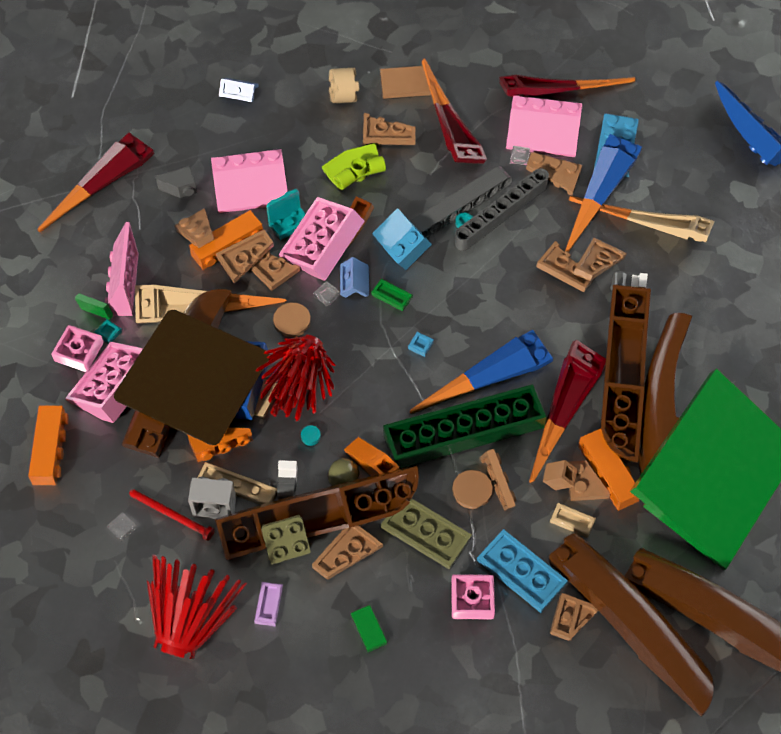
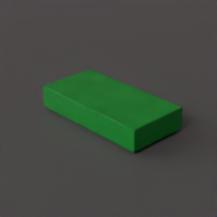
(392, 294)
(94, 306)
(368, 628)

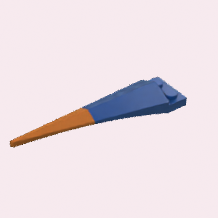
(611, 167)
(511, 360)

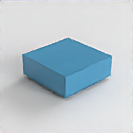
(420, 344)

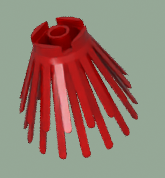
(179, 617)

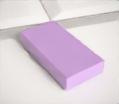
(268, 604)

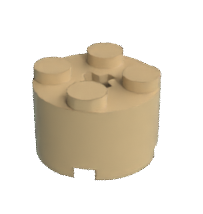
(343, 85)

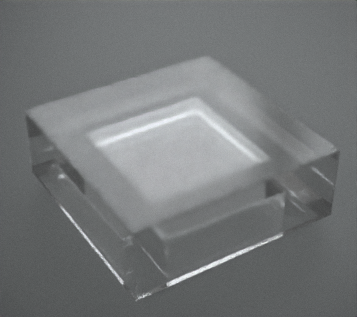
(520, 155)
(326, 293)
(121, 526)

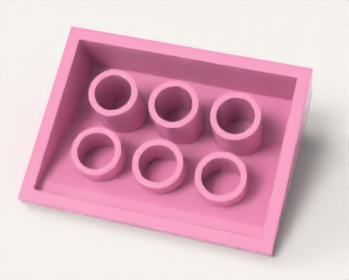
(544, 125)
(248, 180)
(322, 237)
(122, 273)
(97, 386)

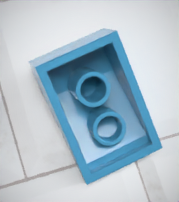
(401, 239)

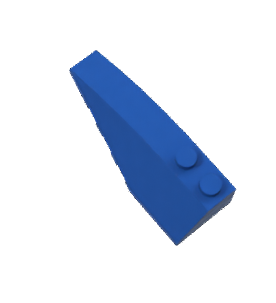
(760, 137)

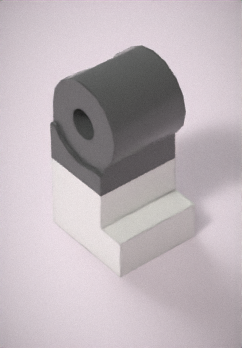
(624, 279)
(287, 479)

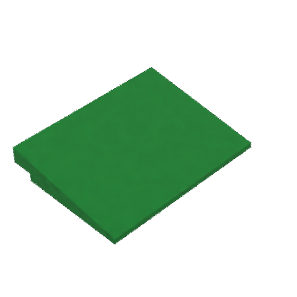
(714, 470)

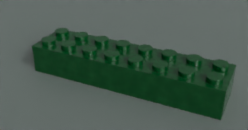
(464, 426)

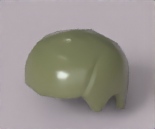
(343, 471)

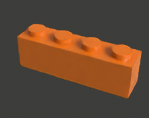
(224, 237)
(47, 445)
(609, 469)

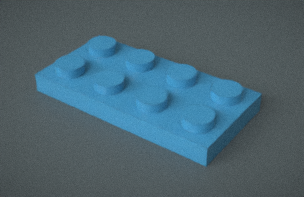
(618, 126)
(522, 570)

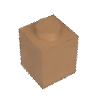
(560, 475)

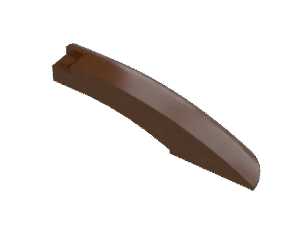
(625, 370)
(659, 388)
(146, 433)
(320, 510)
(709, 605)
(636, 621)

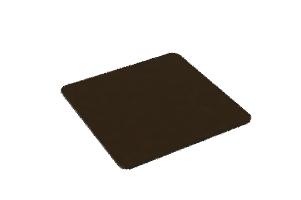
(192, 377)

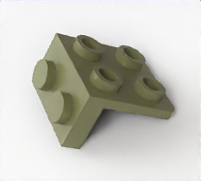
(285, 539)

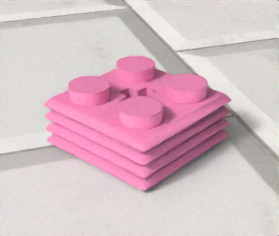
(77, 348)
(483, 606)

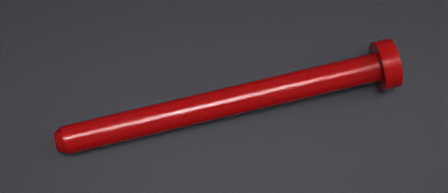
(206, 532)

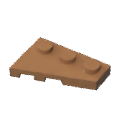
(387, 133)
(598, 259)
(561, 266)
(346, 550)

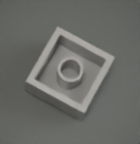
(212, 497)

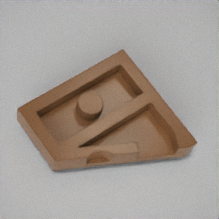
(587, 483)
(571, 616)

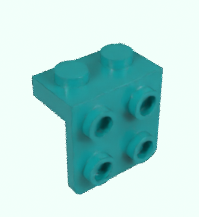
(285, 214)

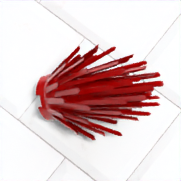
(296, 373)

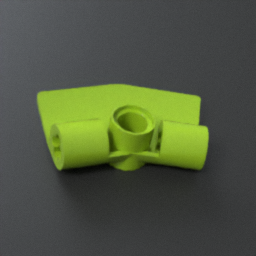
(354, 165)

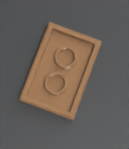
(404, 82)

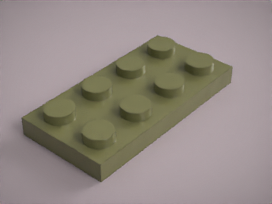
(428, 533)

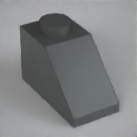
(177, 182)

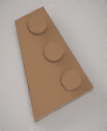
(561, 172)
(196, 228)
(244, 254)
(274, 270)
(495, 473)

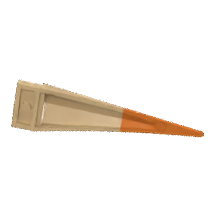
(678, 225)
(155, 301)

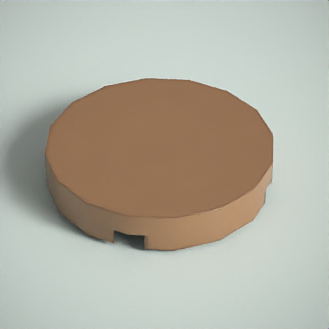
(292, 319)
(472, 489)

